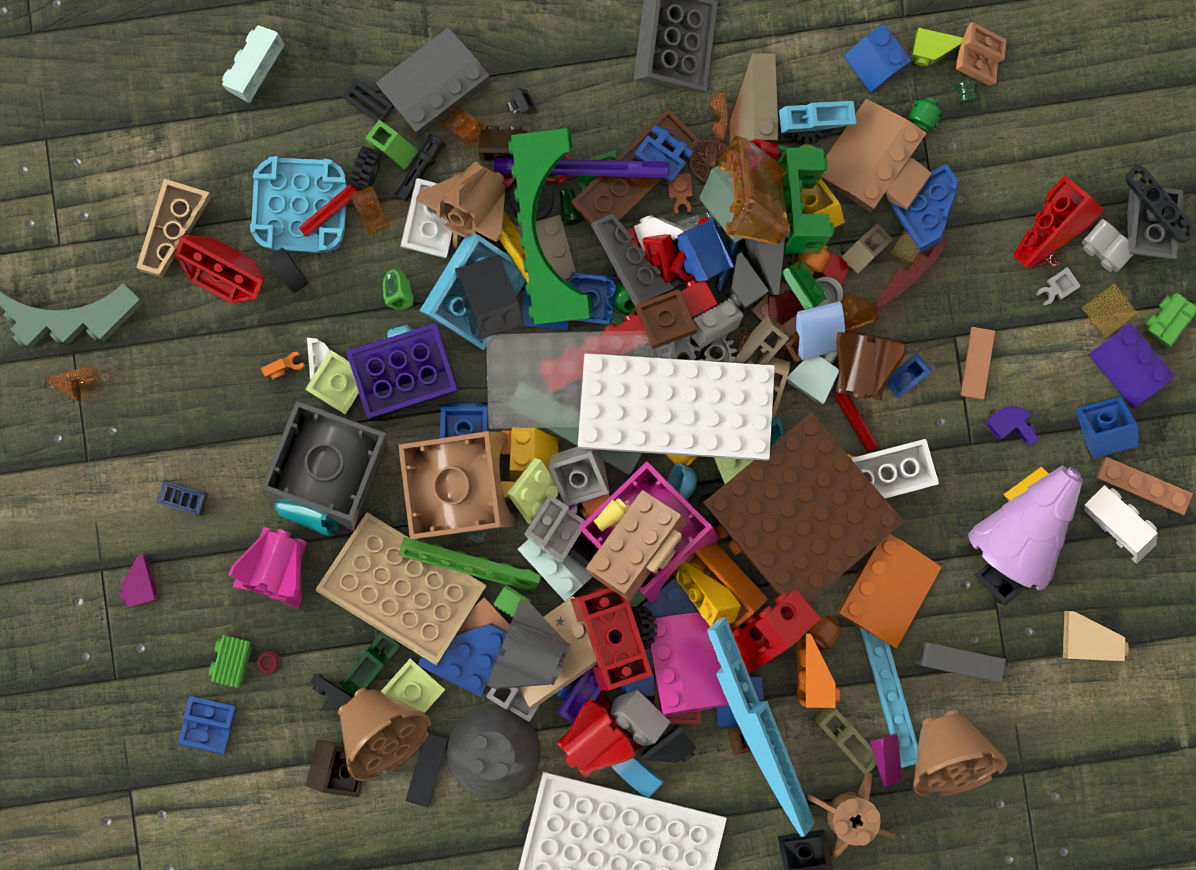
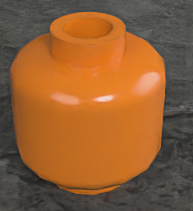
(815, 262)

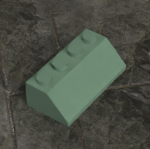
(718, 197)

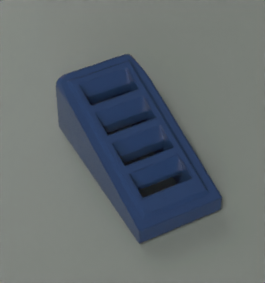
(199, 505)

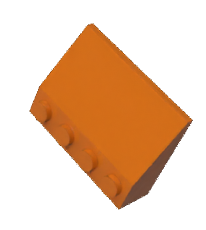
(888, 590)
(814, 681)

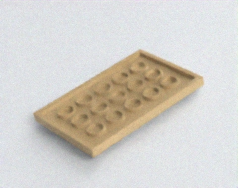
(397, 594)

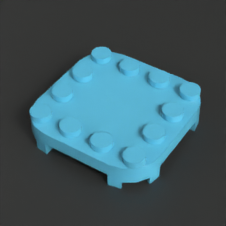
(288, 195)

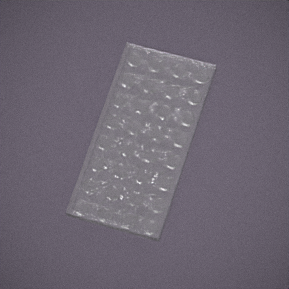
(540, 375)

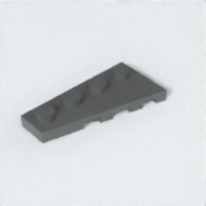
(634, 270)

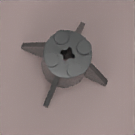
(529, 652)

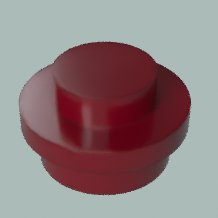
(268, 662)

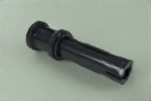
(425, 158)

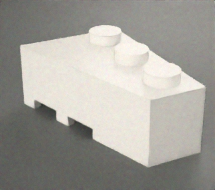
(1122, 522)

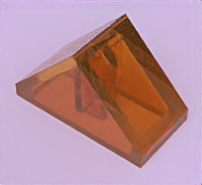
(857, 311)

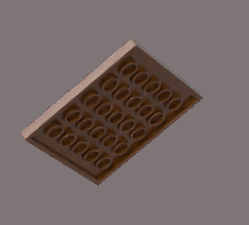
(803, 511)

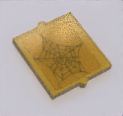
(1109, 310)

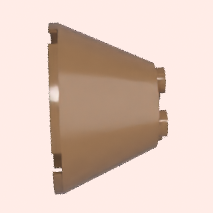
(380, 733)
(954, 756)

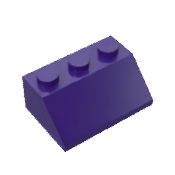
(1131, 365)

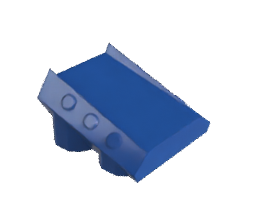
(705, 250)
(602, 294)

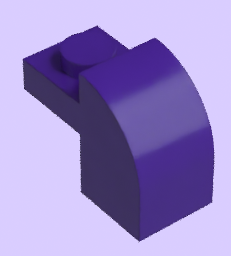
(1011, 419)

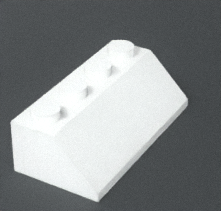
(899, 468)

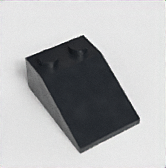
(488, 297)

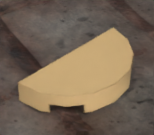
(665, 553)

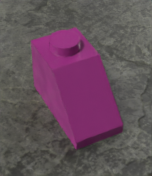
(139, 583)

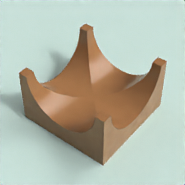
(454, 485)

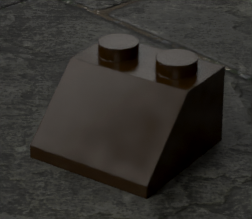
(495, 142)
(329, 771)

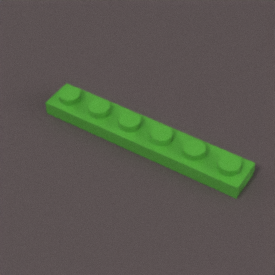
(475, 566)

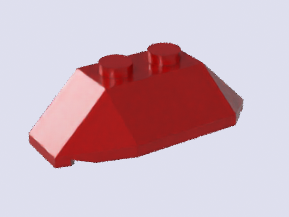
(219, 268)

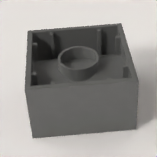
(325, 464)

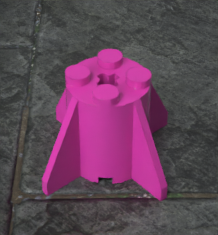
(272, 567)

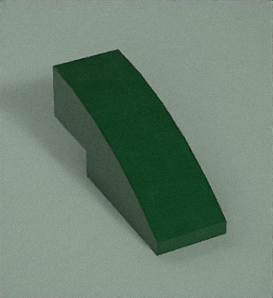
(370, 663)

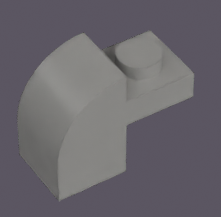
(513, 700)

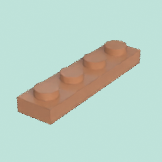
(1144, 486)

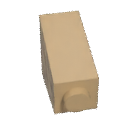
(1091, 640)

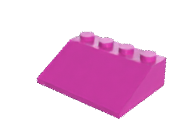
(686, 665)

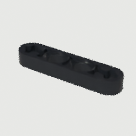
(1156, 207)

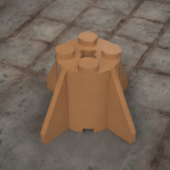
(469, 202)
(852, 805)

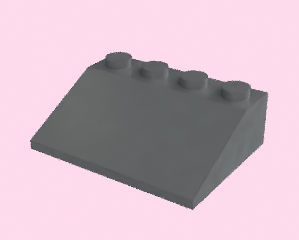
(676, 43)
(433, 82)

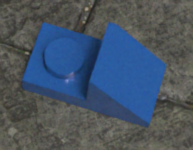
(908, 375)

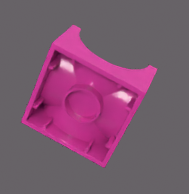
(694, 534)

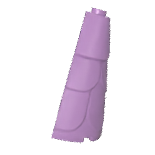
(1030, 529)

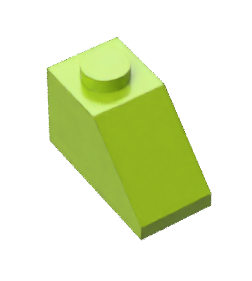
(932, 46)

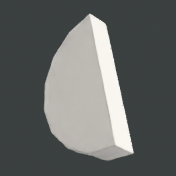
(317, 352)

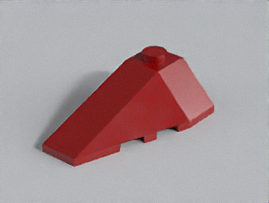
(1064, 216)

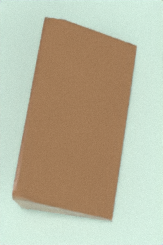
(908, 184)

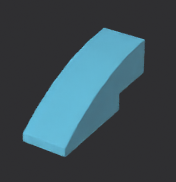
(817, 116)

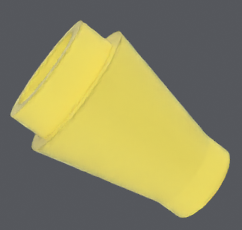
(611, 514)

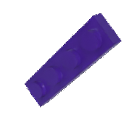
(583, 690)

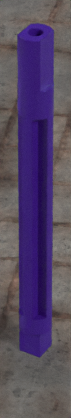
(597, 168)

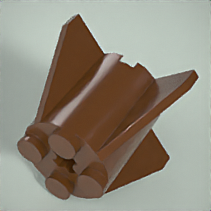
(866, 363)

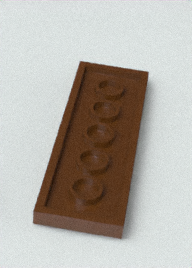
(620, 194)

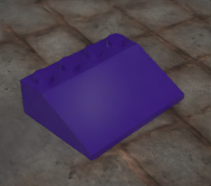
(402, 371)

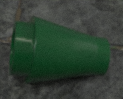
(568, 213)

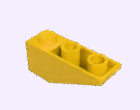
(708, 595)

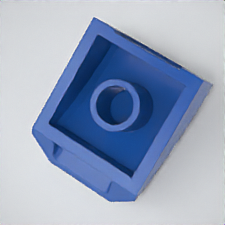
(463, 419)

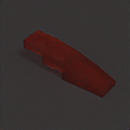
(904, 279)

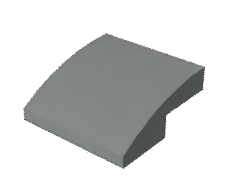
(555, 528)

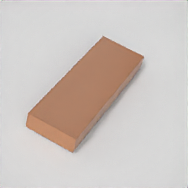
(977, 363)

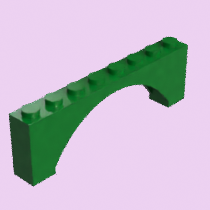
(534, 160)

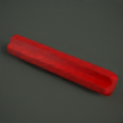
(327, 211)
(856, 421)

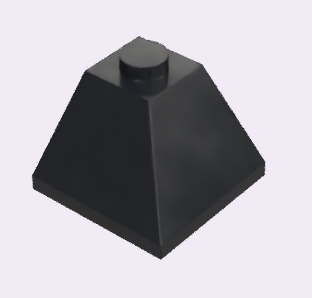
(670, 747)
(805, 852)

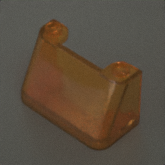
(757, 191)

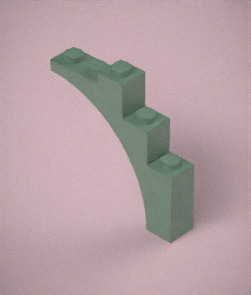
(65, 325)

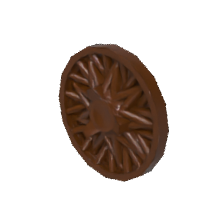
(705, 158)

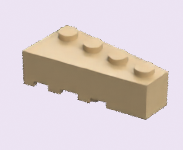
(173, 216)

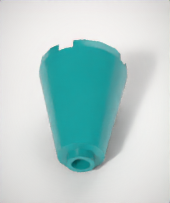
(307, 518)

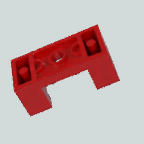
(772, 631)
(618, 662)

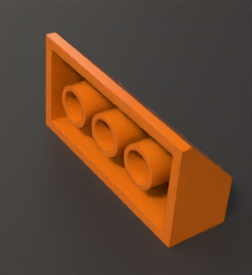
(720, 567)

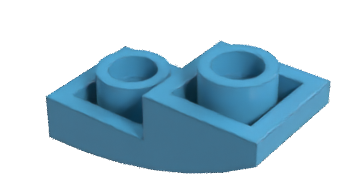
(639, 776)

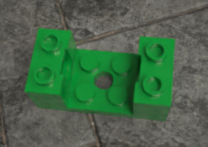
(801, 171)

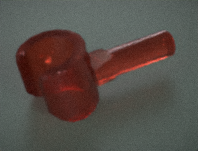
(1051, 260)

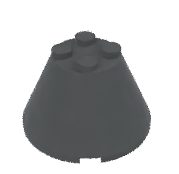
(493, 752)

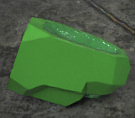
(397, 290)

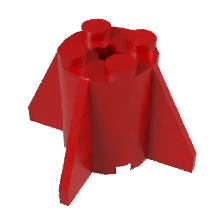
(597, 739)

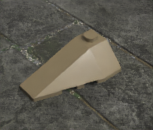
(756, 106)

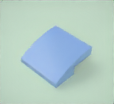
(819, 329)

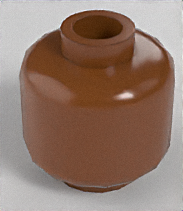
(825, 632)

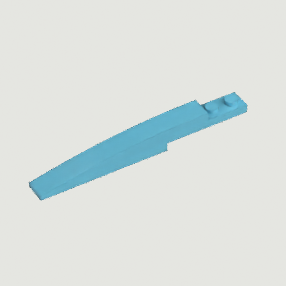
(759, 727)

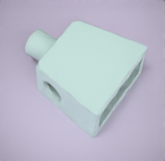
(815, 377)

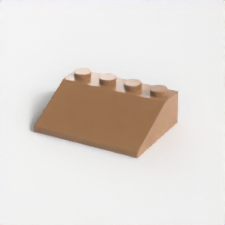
(871, 154)

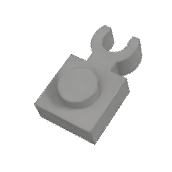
(1060, 285)

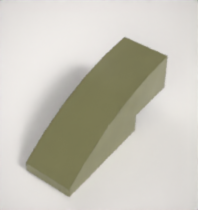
(847, 738)

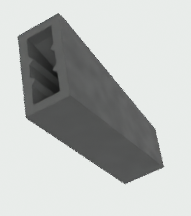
(961, 661)

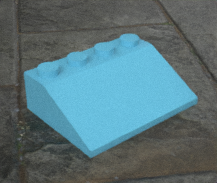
(445, 300)

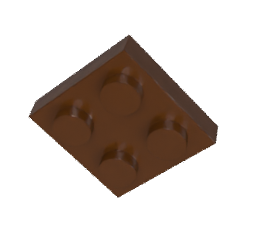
(665, 319)

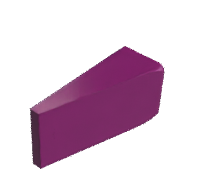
(887, 758)

